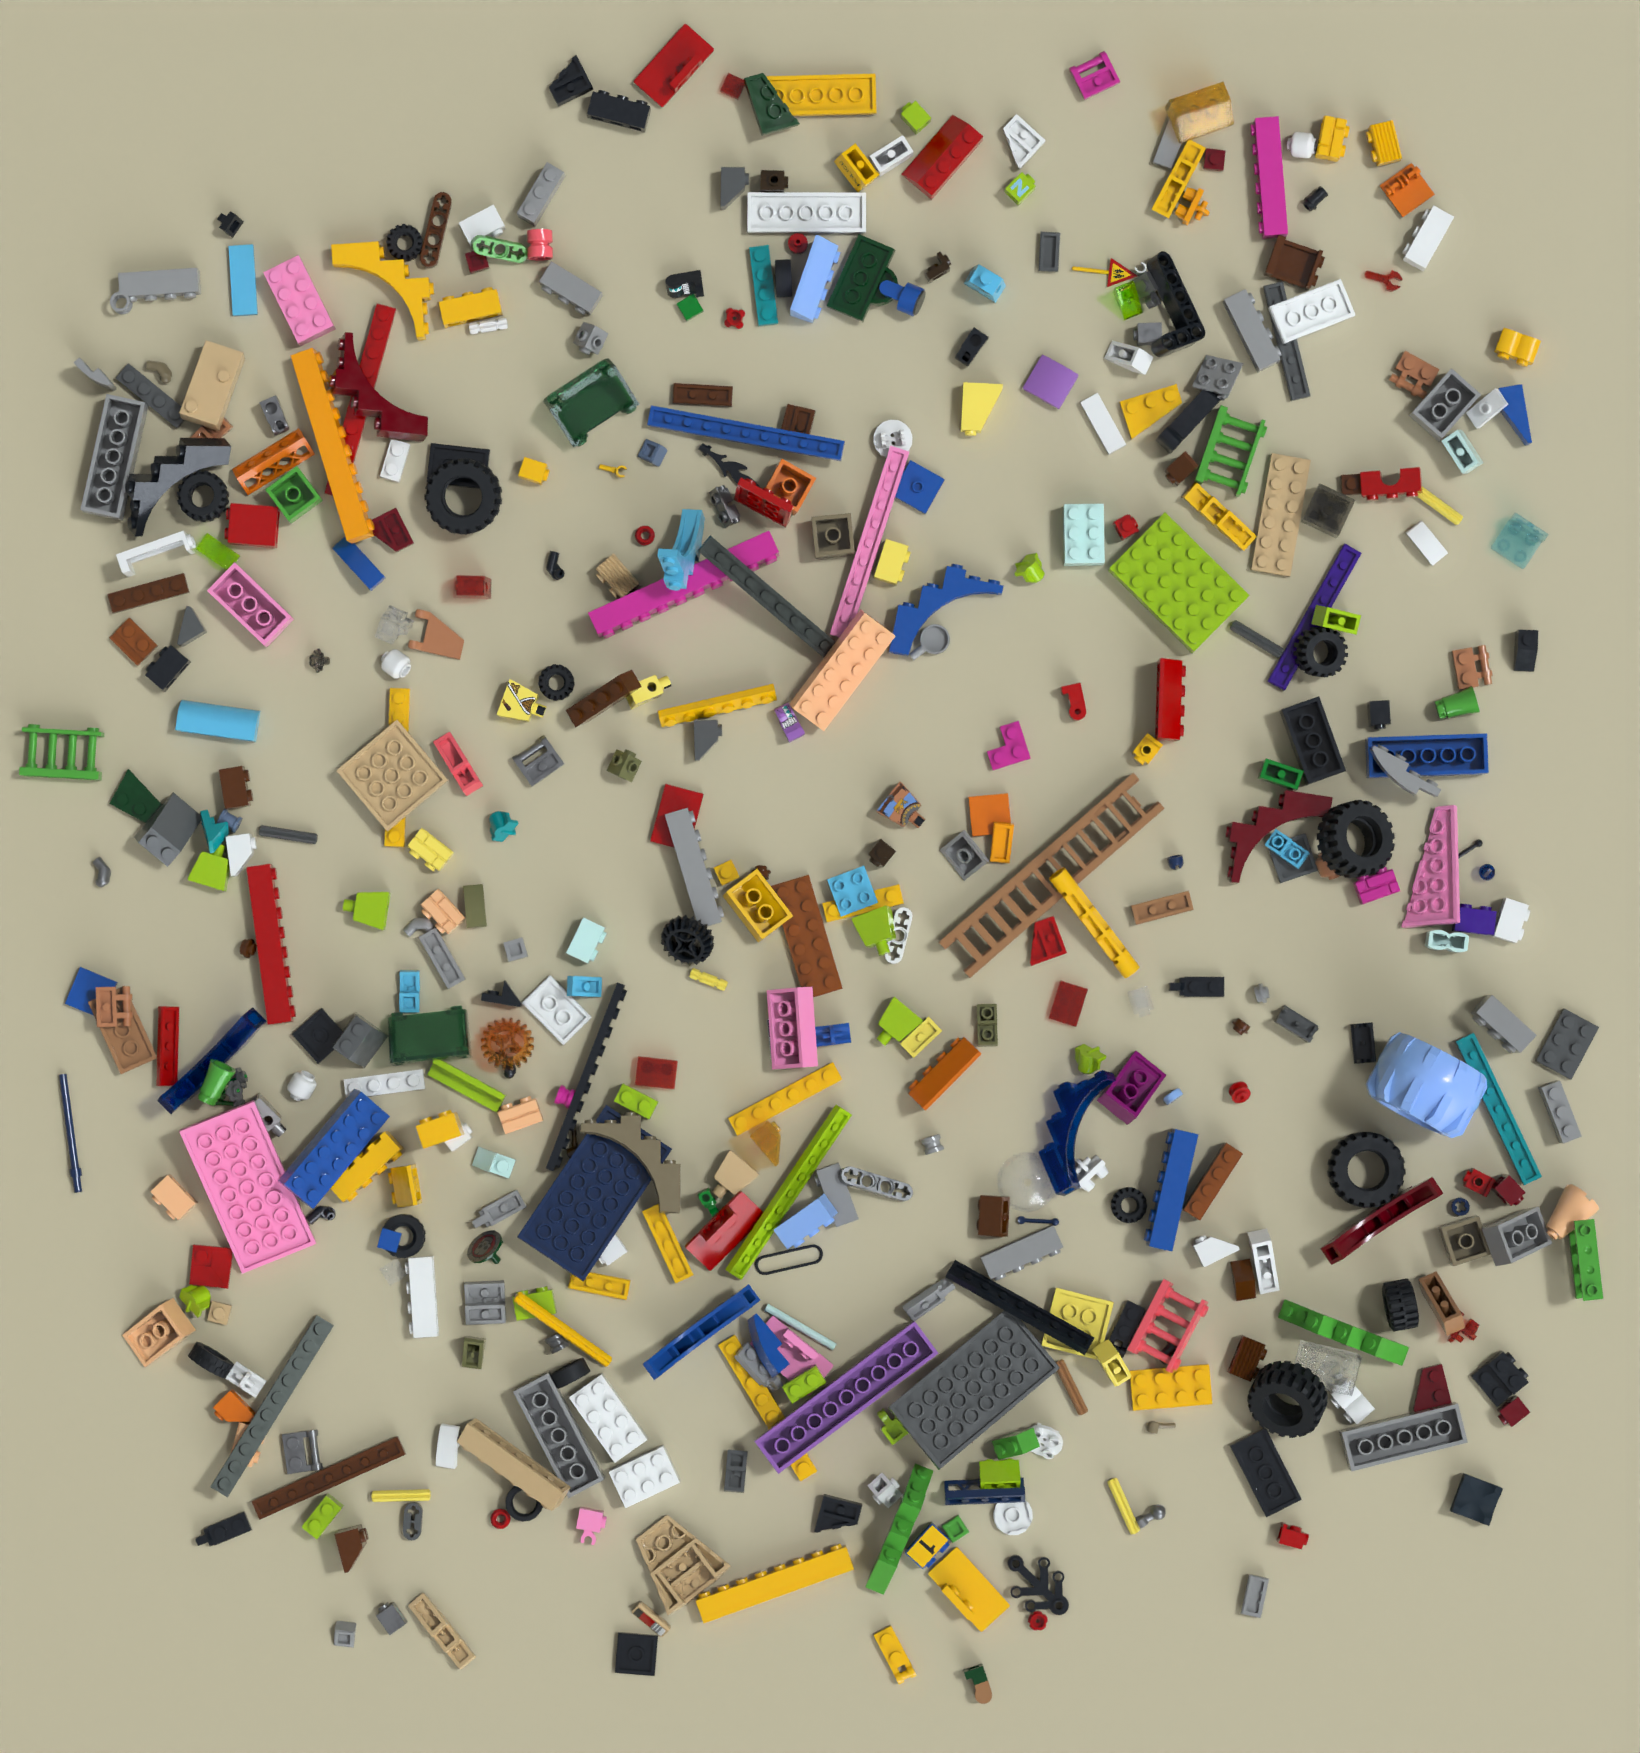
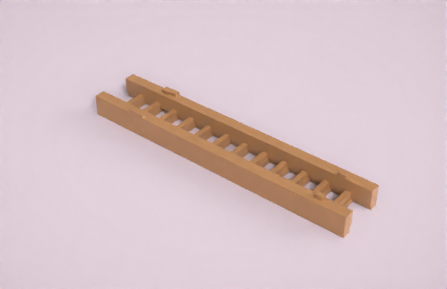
(1040, 908)

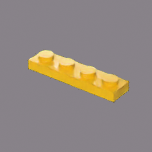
(886, 896)
(668, 1243)

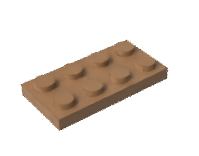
(127, 1043)

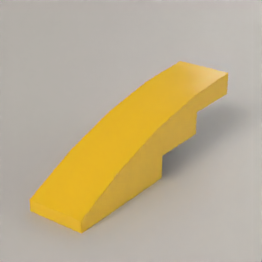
(1178, 178)
(1219, 516)

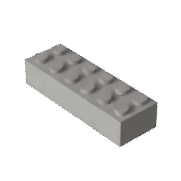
(114, 456)
(559, 1434)
(1403, 1436)

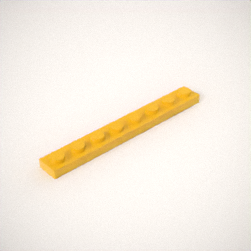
(398, 710)
(763, 1402)

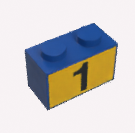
(927, 1546)

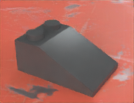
(169, 829)

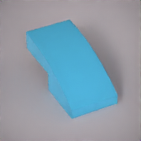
(409, 991)

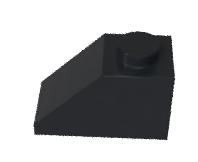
(1525, 650)

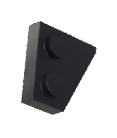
(570, 83)
(837, 1513)

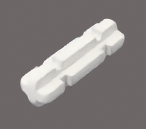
(487, 326)

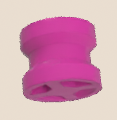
(564, 1096)

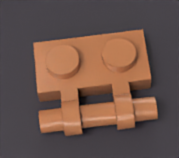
(1416, 369)
(1465, 667)
(107, 1006)

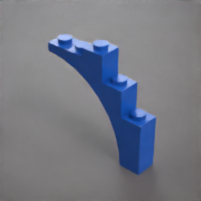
(932, 598)
(701, 1331)

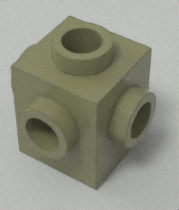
(624, 765)

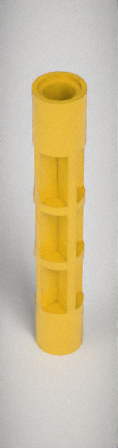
(1094, 922)

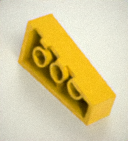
(366, 1166)

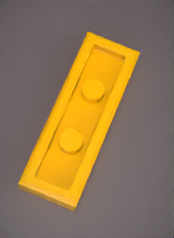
(602, 1285)

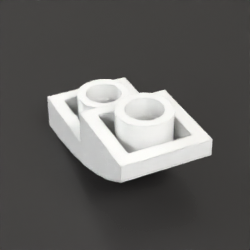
(1426, 542)
(447, 1446)

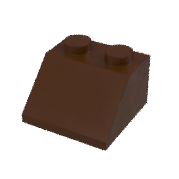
(350, 1544)

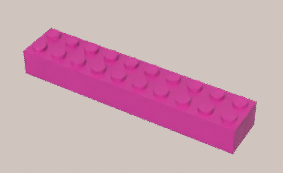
(658, 597)

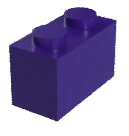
(1476, 920)

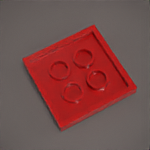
(763, 502)

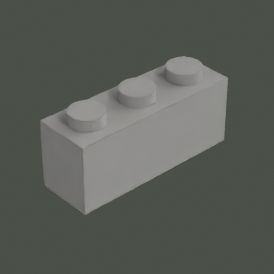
(541, 194)
(570, 289)
(1559, 1111)
(837, 1194)

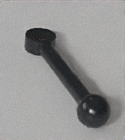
(1478, 843)

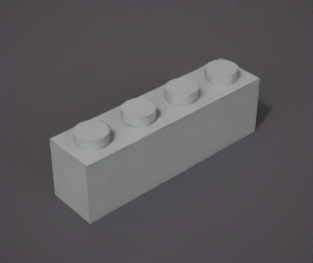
(1251, 330)
(1022, 1252)

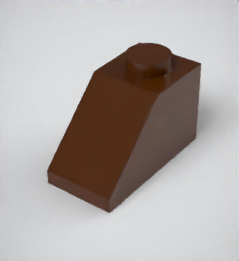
(1180, 469)

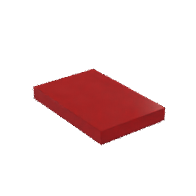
(672, 800)

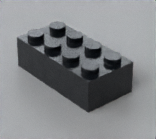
(1312, 740)

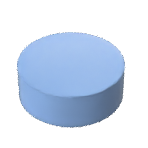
(1174, 1095)

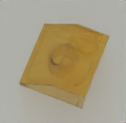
(768, 1140)

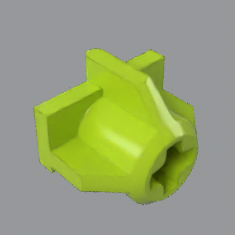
(1030, 568)
(1088, 1058)
(195, 1299)

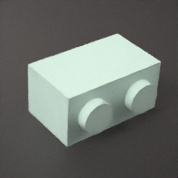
(1462, 451)
(586, 941)

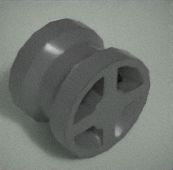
(556, 1343)

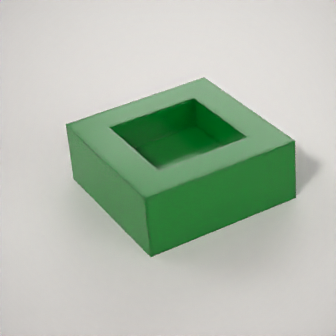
(690, 307)

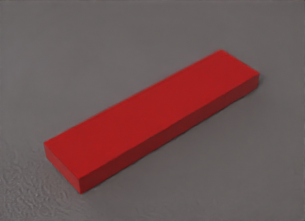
(167, 1046)

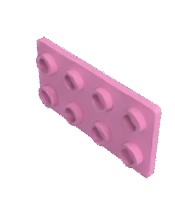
(796, 1351)

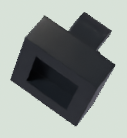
(230, 224)

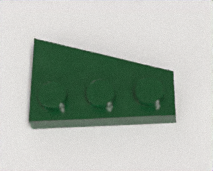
(768, 108)
(135, 798)

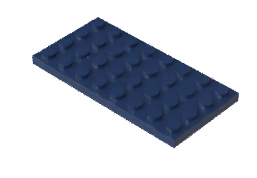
(588, 1201)

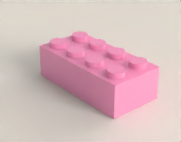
(299, 300)
(250, 604)

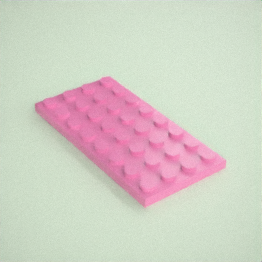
(243, 1186)

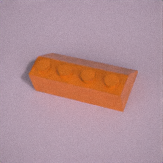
(944, 1073)

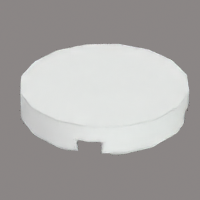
(1013, 1517)

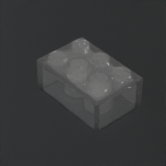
(1333, 1366)

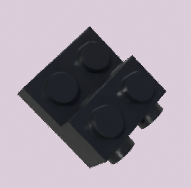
(1500, 1378)

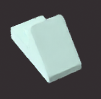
(493, 1162)

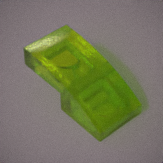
(217, 551)

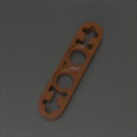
(436, 230)

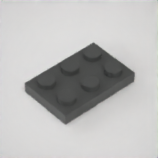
(1567, 1044)

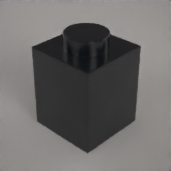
(1379, 714)

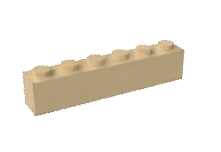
(513, 1464)

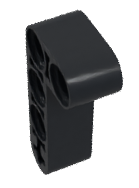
(1187, 420)

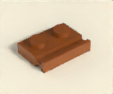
(133, 641)

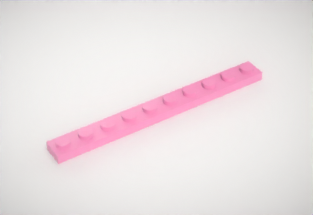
(870, 539)

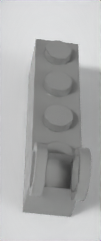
(156, 284)

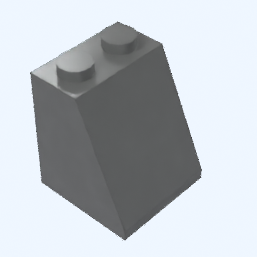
(359, 1040)

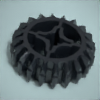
(687, 940)

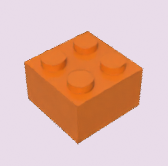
(790, 483)

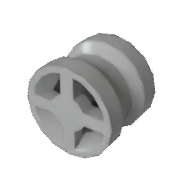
(932, 1144)

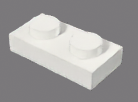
(395, 460)

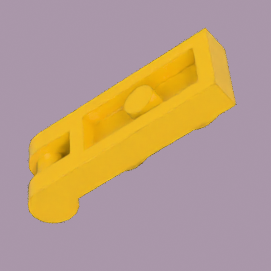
(894, 1653)

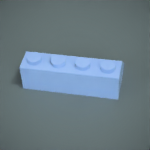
(814, 279)

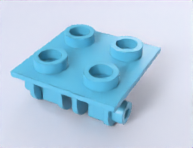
(852, 891)

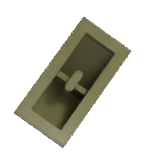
(473, 1352)

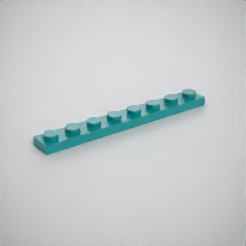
(1500, 1111)

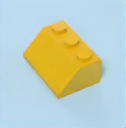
(757, 905)

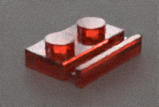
(1068, 1003)
(656, 1072)

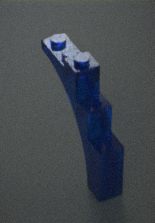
(223, 1051)
(1063, 1126)

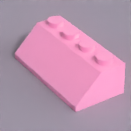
(792, 1028)

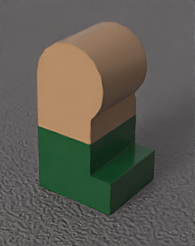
(982, 1688)

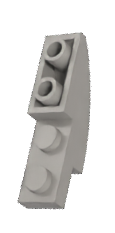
(1395, 769)

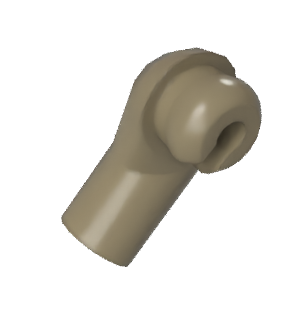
(162, 369)

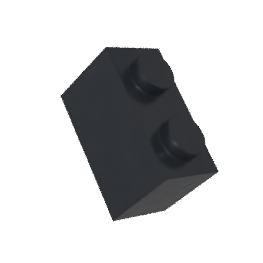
(167, 667)

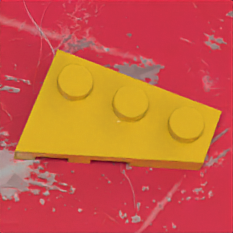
(1148, 408)

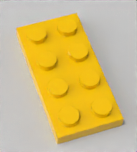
(1162, 1389)

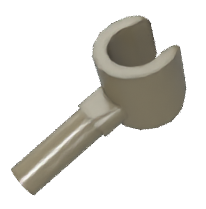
(1154, 1426)

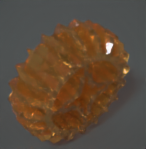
(501, 1059)

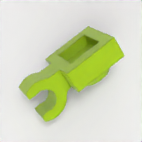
(892, 1429)

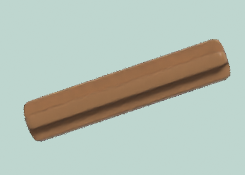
(1071, 1388)

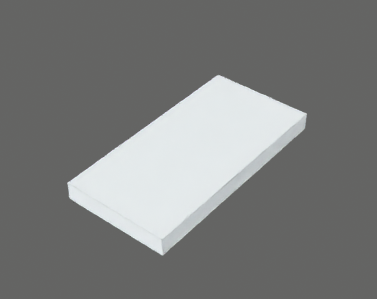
(1311, 311)

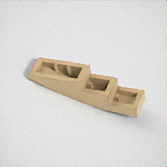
(442, 1631)

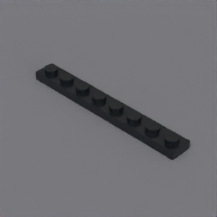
(1019, 1307)

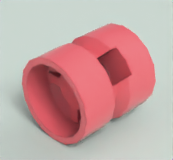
(539, 244)

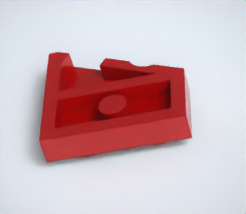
(1046, 941)

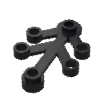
(1040, 1587)

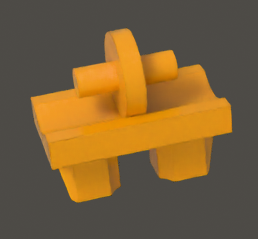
(1186, 213)

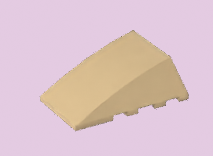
(679, 1563)

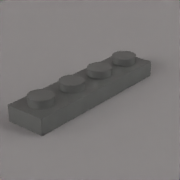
(151, 394)

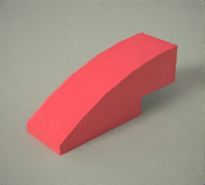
(458, 763)

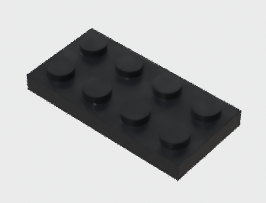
(1265, 1472)

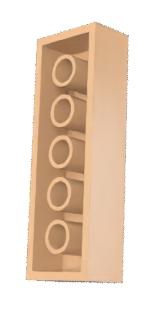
(842, 670)

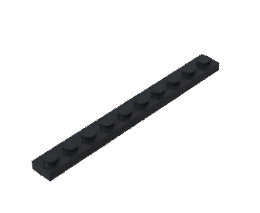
(584, 1084)

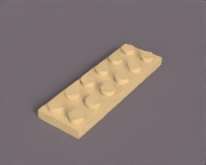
(1280, 515)

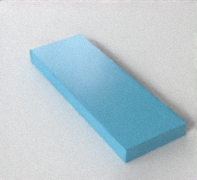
(243, 280)

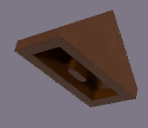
(1243, 1279)

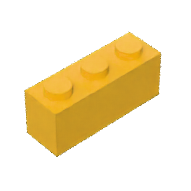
(470, 307)

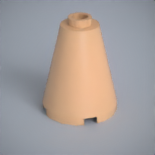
(1571, 1207)

